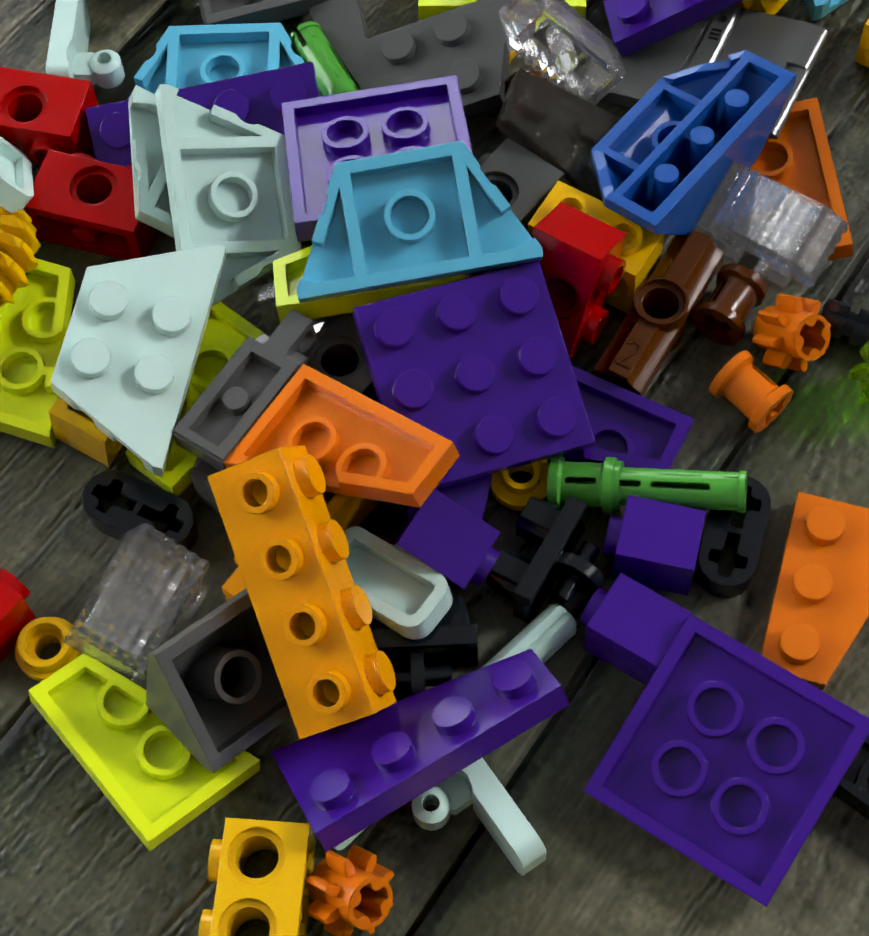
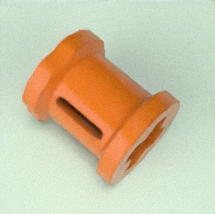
(751, 391)

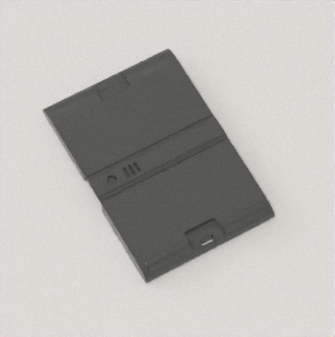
(775, 38)

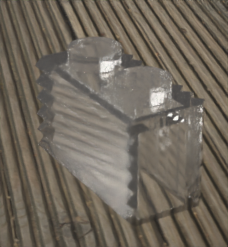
(562, 47)
(771, 225)
(139, 601)

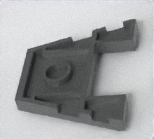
(452, 43)

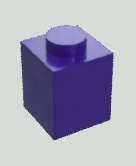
(449, 541)
(655, 543)
(631, 627)

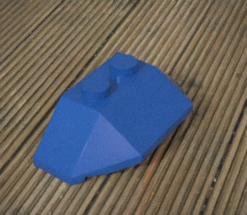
(683, 137)

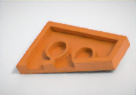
(805, 164)
(353, 438)
(819, 588)

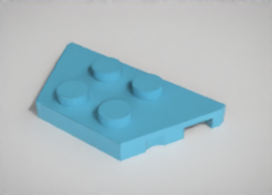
(214, 53)
(410, 223)

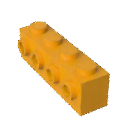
(303, 589)

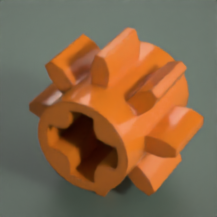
(791, 332)
(350, 892)

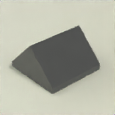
(217, 684)

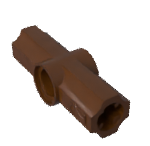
(671, 290)

